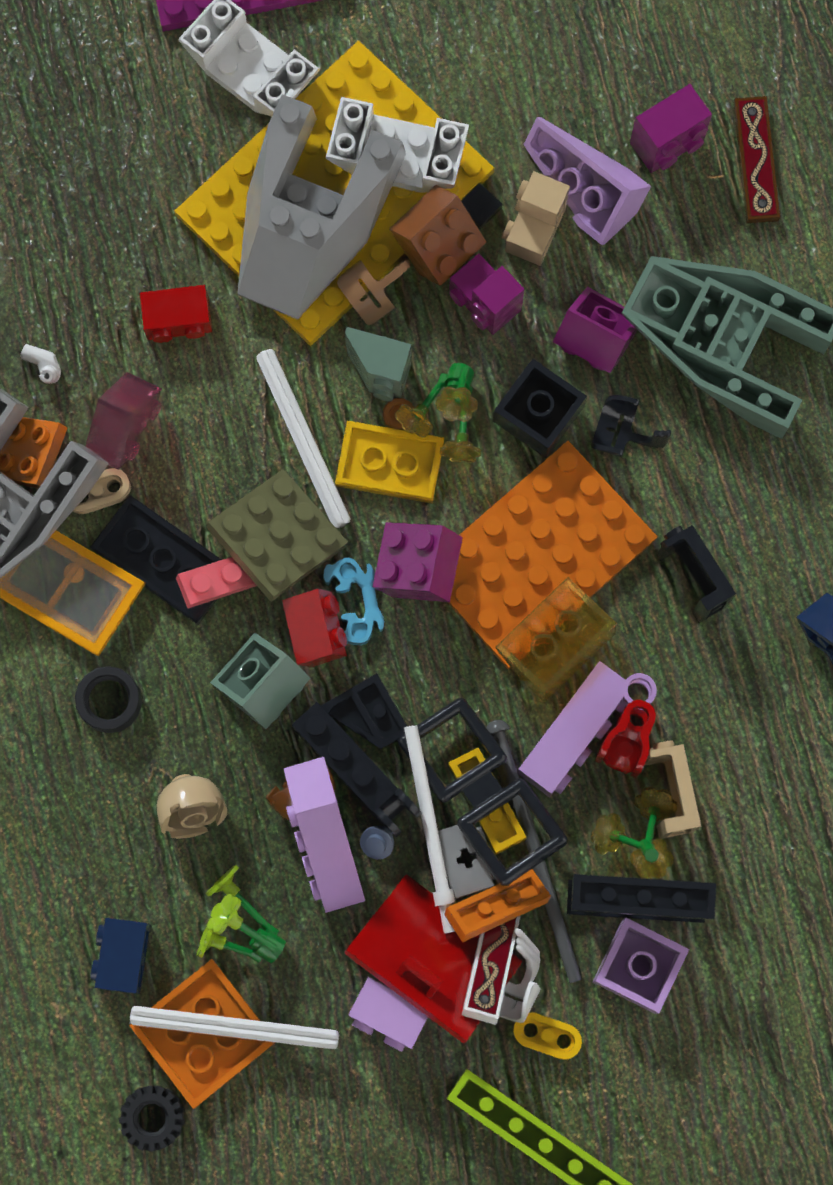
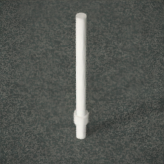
(443, 896)

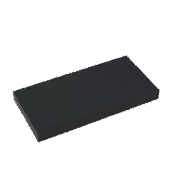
(154, 553)

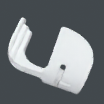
(527, 989)

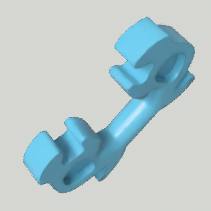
(347, 573)

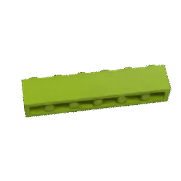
(529, 1133)

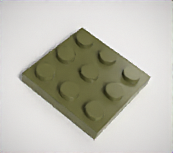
(277, 535)

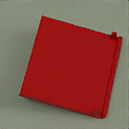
(418, 960)

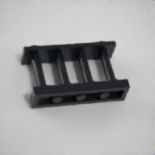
(641, 898)

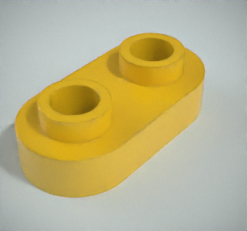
(546, 1037)

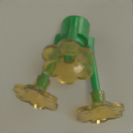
(455, 404)

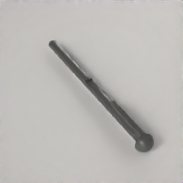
(509, 774)

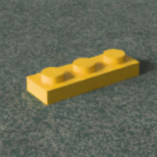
(501, 825)

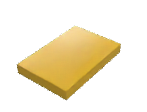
(389, 462)

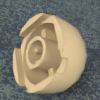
(189, 805)

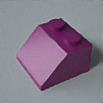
(595, 330)

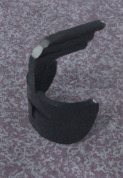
(612, 410)

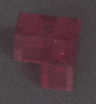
(121, 418)

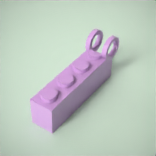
(577, 725)

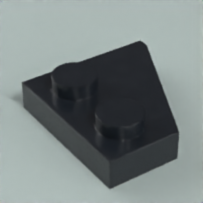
(369, 712)

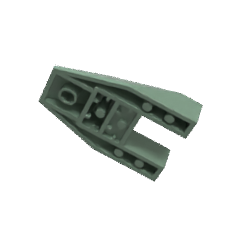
(710, 322)

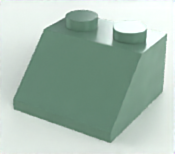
(380, 362)
(260, 680)

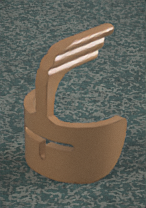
(354, 291)

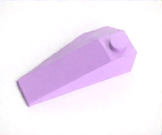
(601, 190)

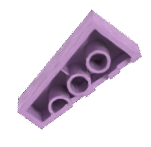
(322, 836)

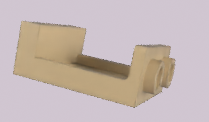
(680, 786)

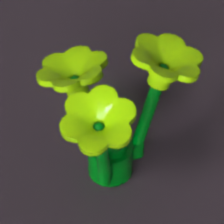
(265, 942)

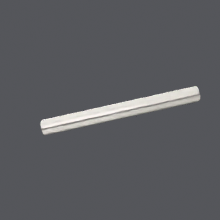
(303, 438)
(234, 1027)

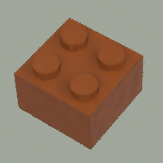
(438, 235)

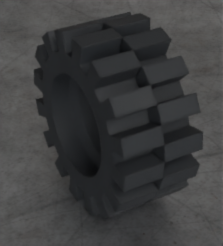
(130, 1118)

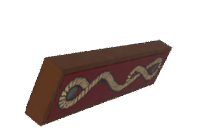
(756, 159)

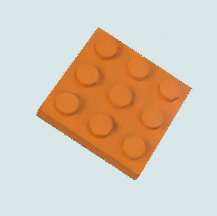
(200, 1061)

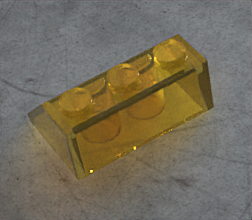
(556, 639)

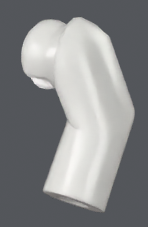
(46, 362)

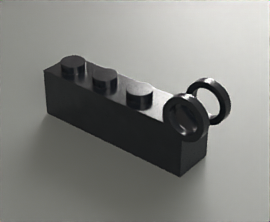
(354, 768)

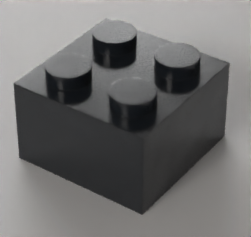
(539, 408)

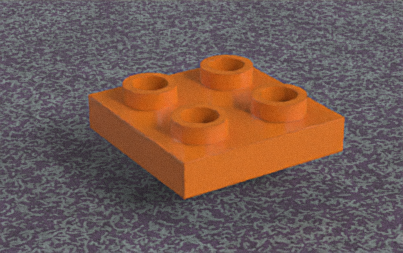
(31, 451)

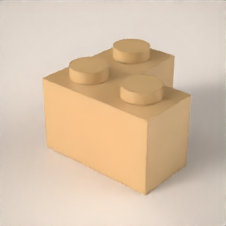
(540, 211)

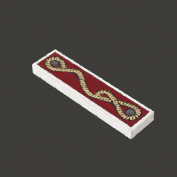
(490, 972)

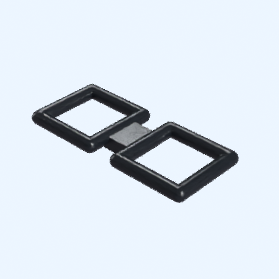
(486, 794)

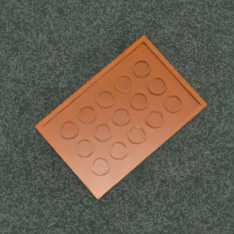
(538, 534)

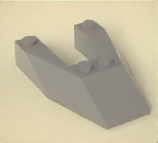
(299, 231)
(32, 519)

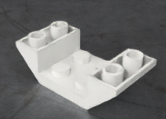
(244, 58)
(431, 152)

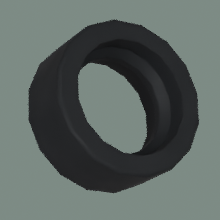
(94, 678)

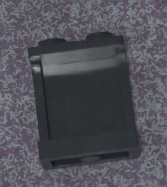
(703, 569)

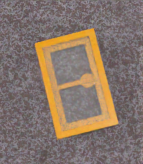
(72, 591)

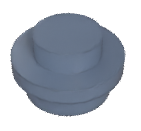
(377, 842)

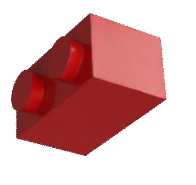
(176, 313)
(315, 627)

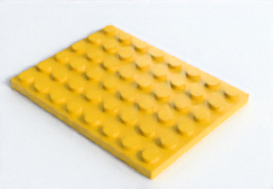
(219, 204)

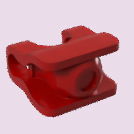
(626, 744)

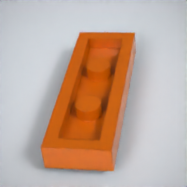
(497, 906)

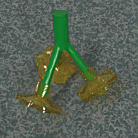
(651, 855)

